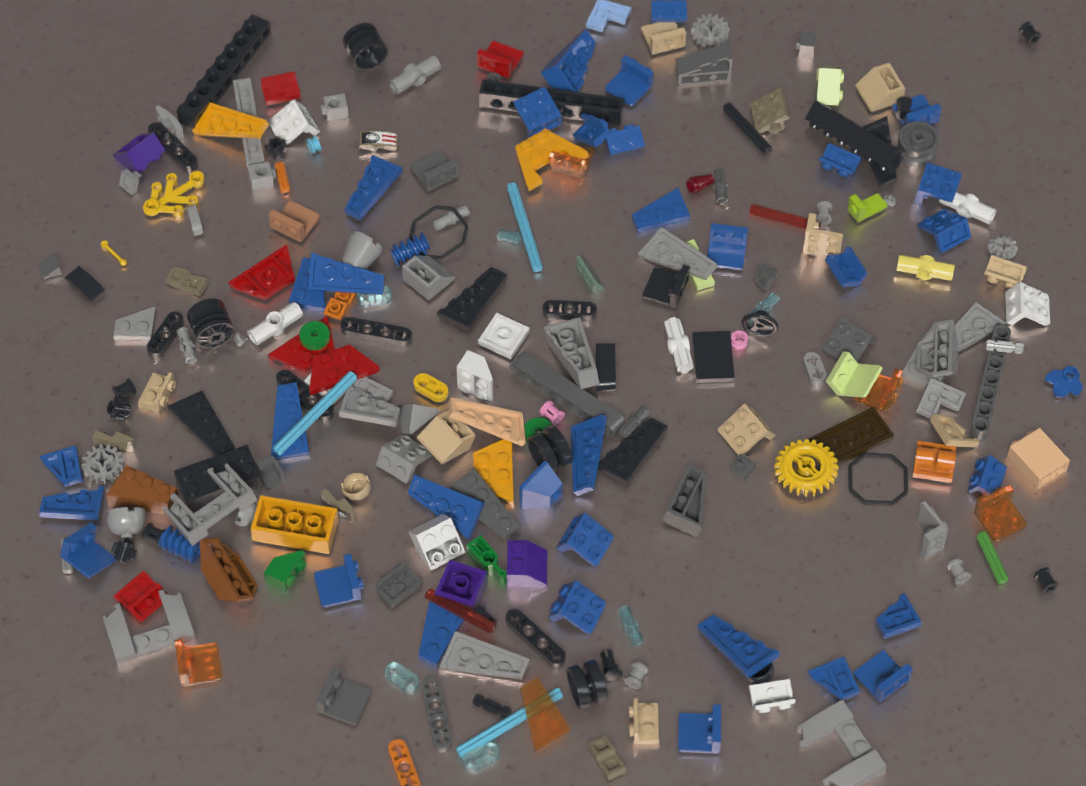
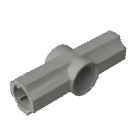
(415, 74)

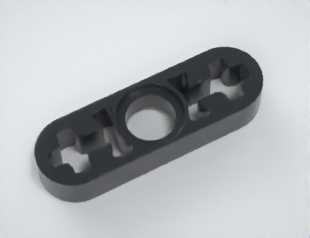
(582, 305)
(164, 343)

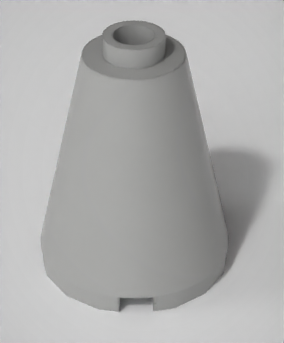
(360, 250)

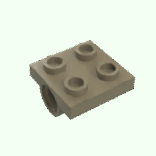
(770, 111)

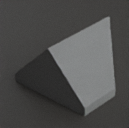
(414, 416)

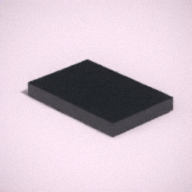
(713, 356)

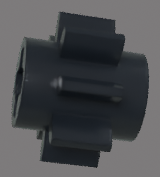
(276, 148)
(118, 408)
(124, 550)

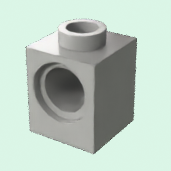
(335, 107)
(261, 176)

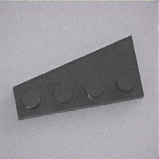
(493, 512)

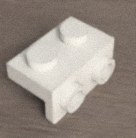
(771, 695)

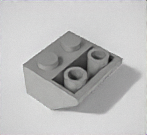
(426, 276)

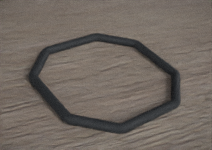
(441, 208)
(884, 456)

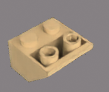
(880, 87)
(446, 437)

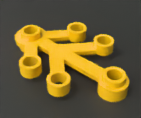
(172, 196)

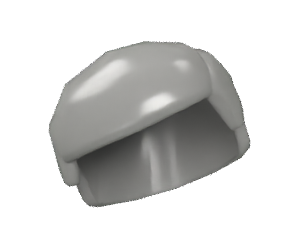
(246, 516)

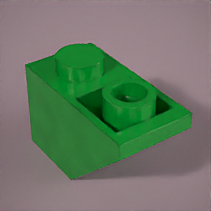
(284, 570)

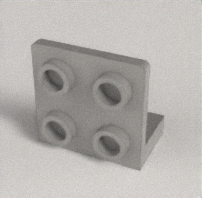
(934, 529)

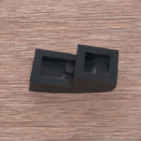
(85, 283)

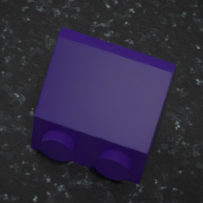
(140, 152)
(526, 564)
(462, 583)

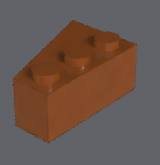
(140, 490)

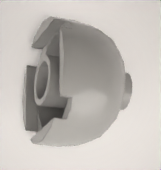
(125, 521)

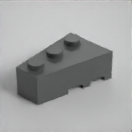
(705, 66)
(687, 502)

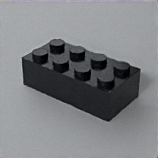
(198, 486)

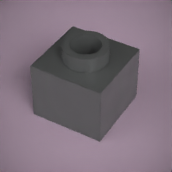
(806, 44)

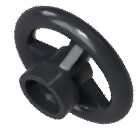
(761, 321)

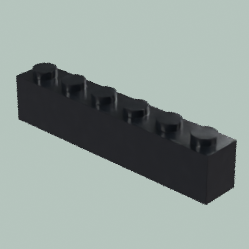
(855, 136)

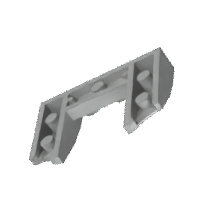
(193, 526)
(129, 648)
(839, 719)

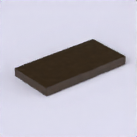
(855, 436)

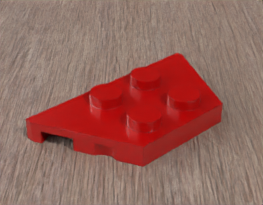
(266, 276)
(298, 357)
(335, 364)

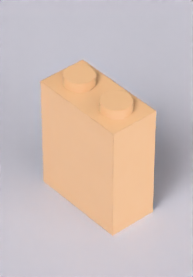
(1038, 458)

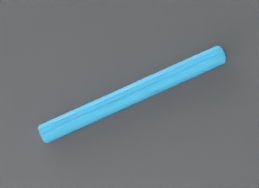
(524, 227)
(306, 421)
(500, 727)

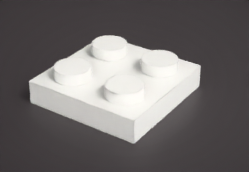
(503, 336)

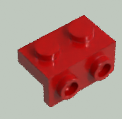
(280, 88)

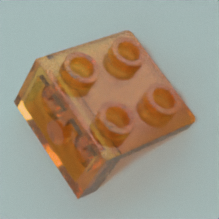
(198, 663)

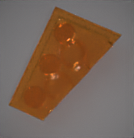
(542, 715)

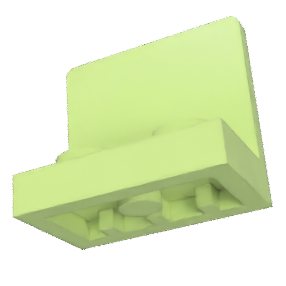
(851, 378)

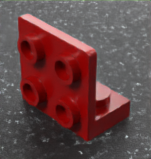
(499, 59)

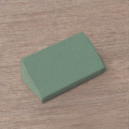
(589, 275)

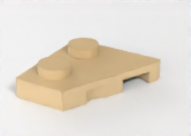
(951, 432)

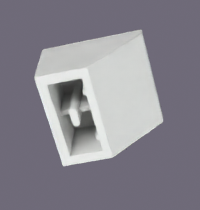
(475, 376)
(437, 541)

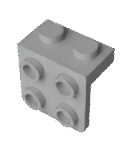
(401, 457)

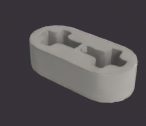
(194, 220)
(818, 367)

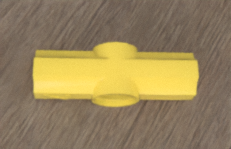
(925, 267)

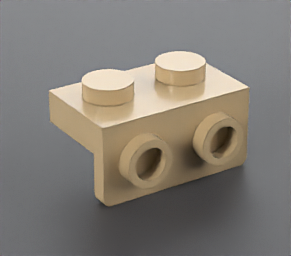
(1004, 272)

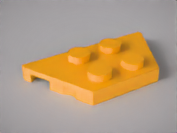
(496, 468)

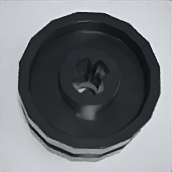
(550, 447)
(587, 684)

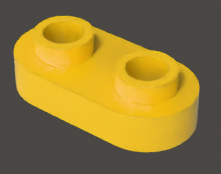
(432, 387)

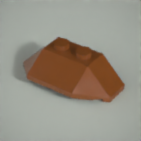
(226, 571)

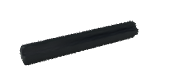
(747, 128)

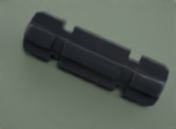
(491, 706)

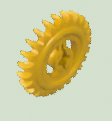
(807, 476)

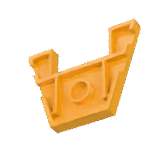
(535, 153)

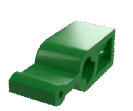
(486, 559)

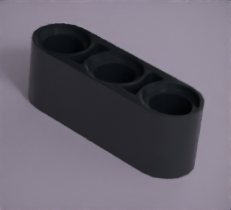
(606, 367)

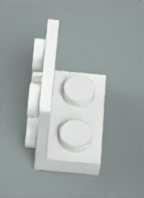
(292, 122)

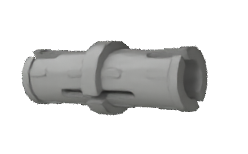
(450, 218)
(186, 345)

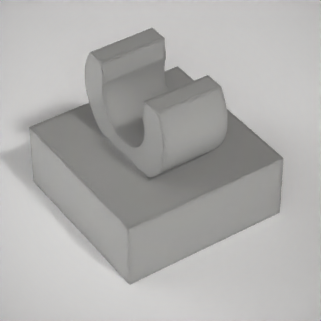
(130, 181)

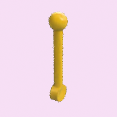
(104, 244)

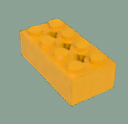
(294, 524)

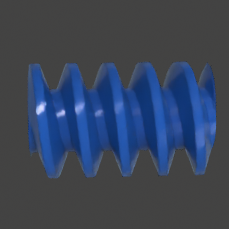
(409, 249)
(179, 545)

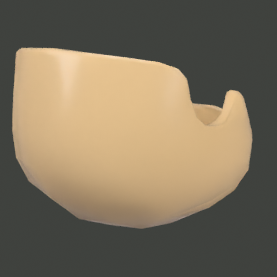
(356, 486)

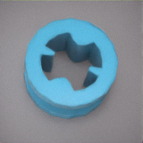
(313, 144)

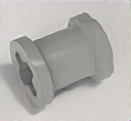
(824, 209)
(958, 571)
(636, 675)

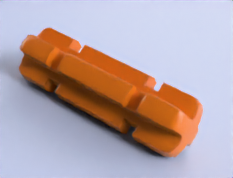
(282, 177)

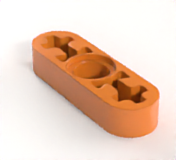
(406, 758)

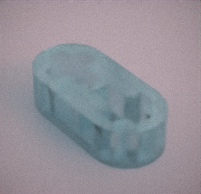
(375, 300)
(404, 675)
(481, 758)

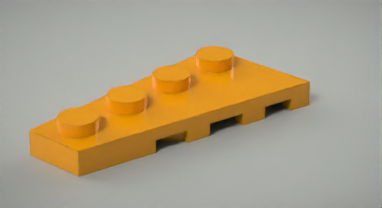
(229, 123)

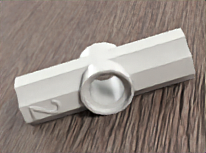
(969, 206)
(268, 328)
(678, 345)

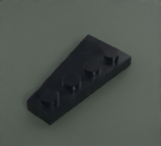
(881, 128)
(473, 301)
(203, 422)
(632, 452)

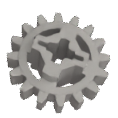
(710, 30)
(112, 464)

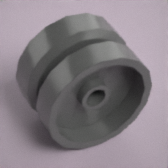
(919, 143)

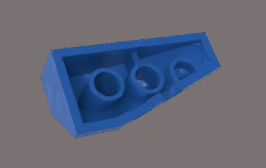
(570, 64)

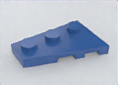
(80, 506)

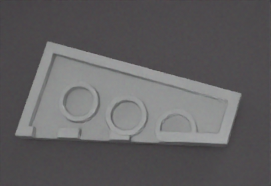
(674, 253)
(478, 657)

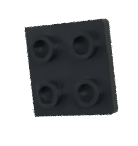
(667, 286)

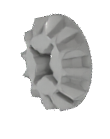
(994, 247)

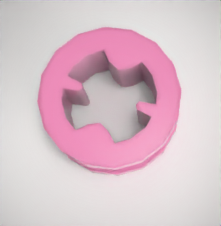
(739, 344)

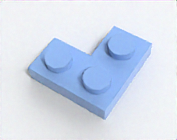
(605, 11)

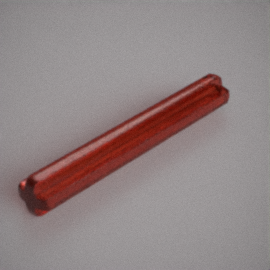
(780, 216)
(461, 611)

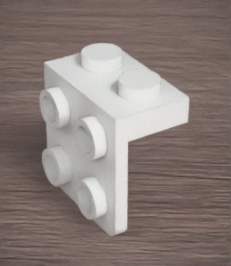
(1028, 303)

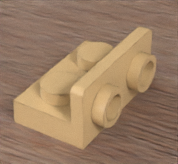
(157, 392)
(645, 722)

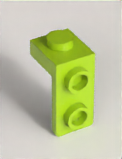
(863, 209)

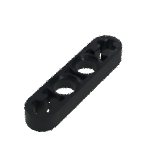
(174, 146)
(377, 328)
(305, 394)
(537, 636)

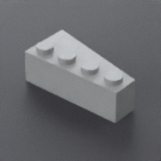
(572, 349)

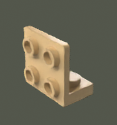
(664, 36)
(820, 241)
(745, 429)

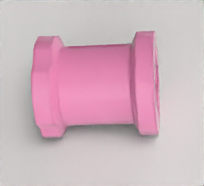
(552, 413)

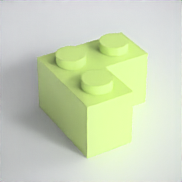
(828, 84)

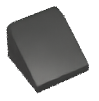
(50, 267)

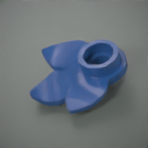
(1063, 384)

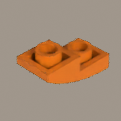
(339, 305)

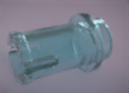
(508, 236)

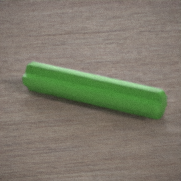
(992, 557)

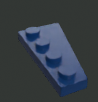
(375, 182)
(287, 414)
(737, 646)

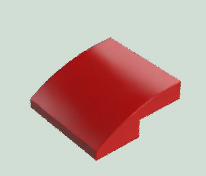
(140, 597)

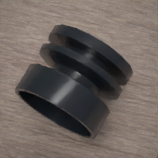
(365, 46)
(210, 323)

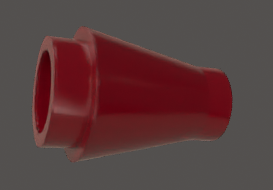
(698, 183)

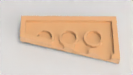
(491, 419)

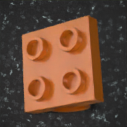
(934, 461)

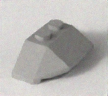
(938, 351)

